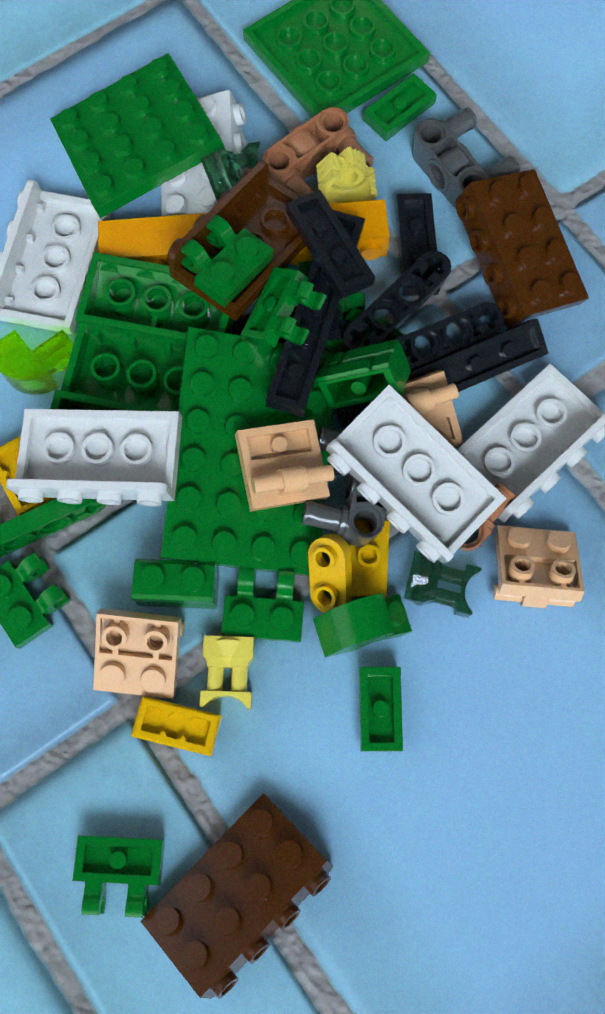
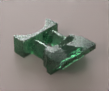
(223, 167)
(423, 582)

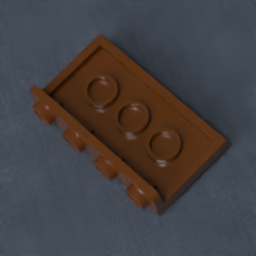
(260, 208)
(520, 246)
(237, 898)

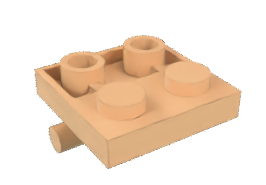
(433, 401)
(282, 465)
(537, 567)
(137, 653)

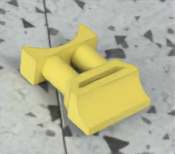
(222, 654)

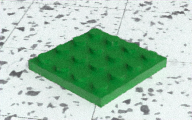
(335, 51)
(136, 134)

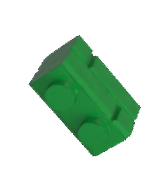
(363, 373)
(175, 583)

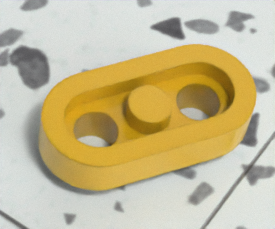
(330, 576)

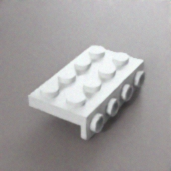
(191, 190)
(47, 258)
(535, 438)
(98, 456)
(414, 475)

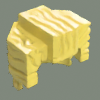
(346, 177)

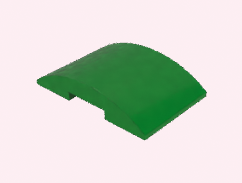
(132, 337)

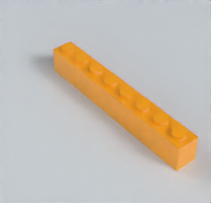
(151, 237)

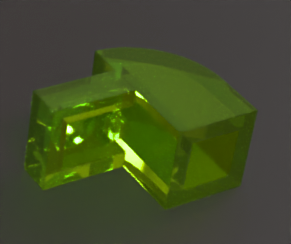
(32, 370)

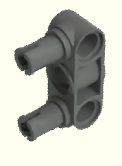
(448, 160)
(356, 506)

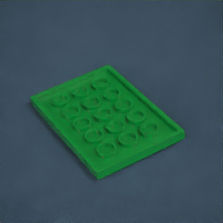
(211, 519)

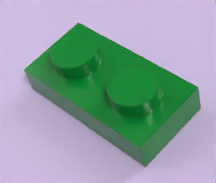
(399, 107)
(380, 709)

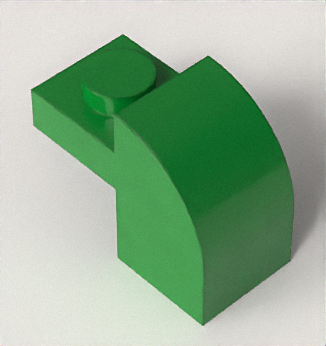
(361, 623)

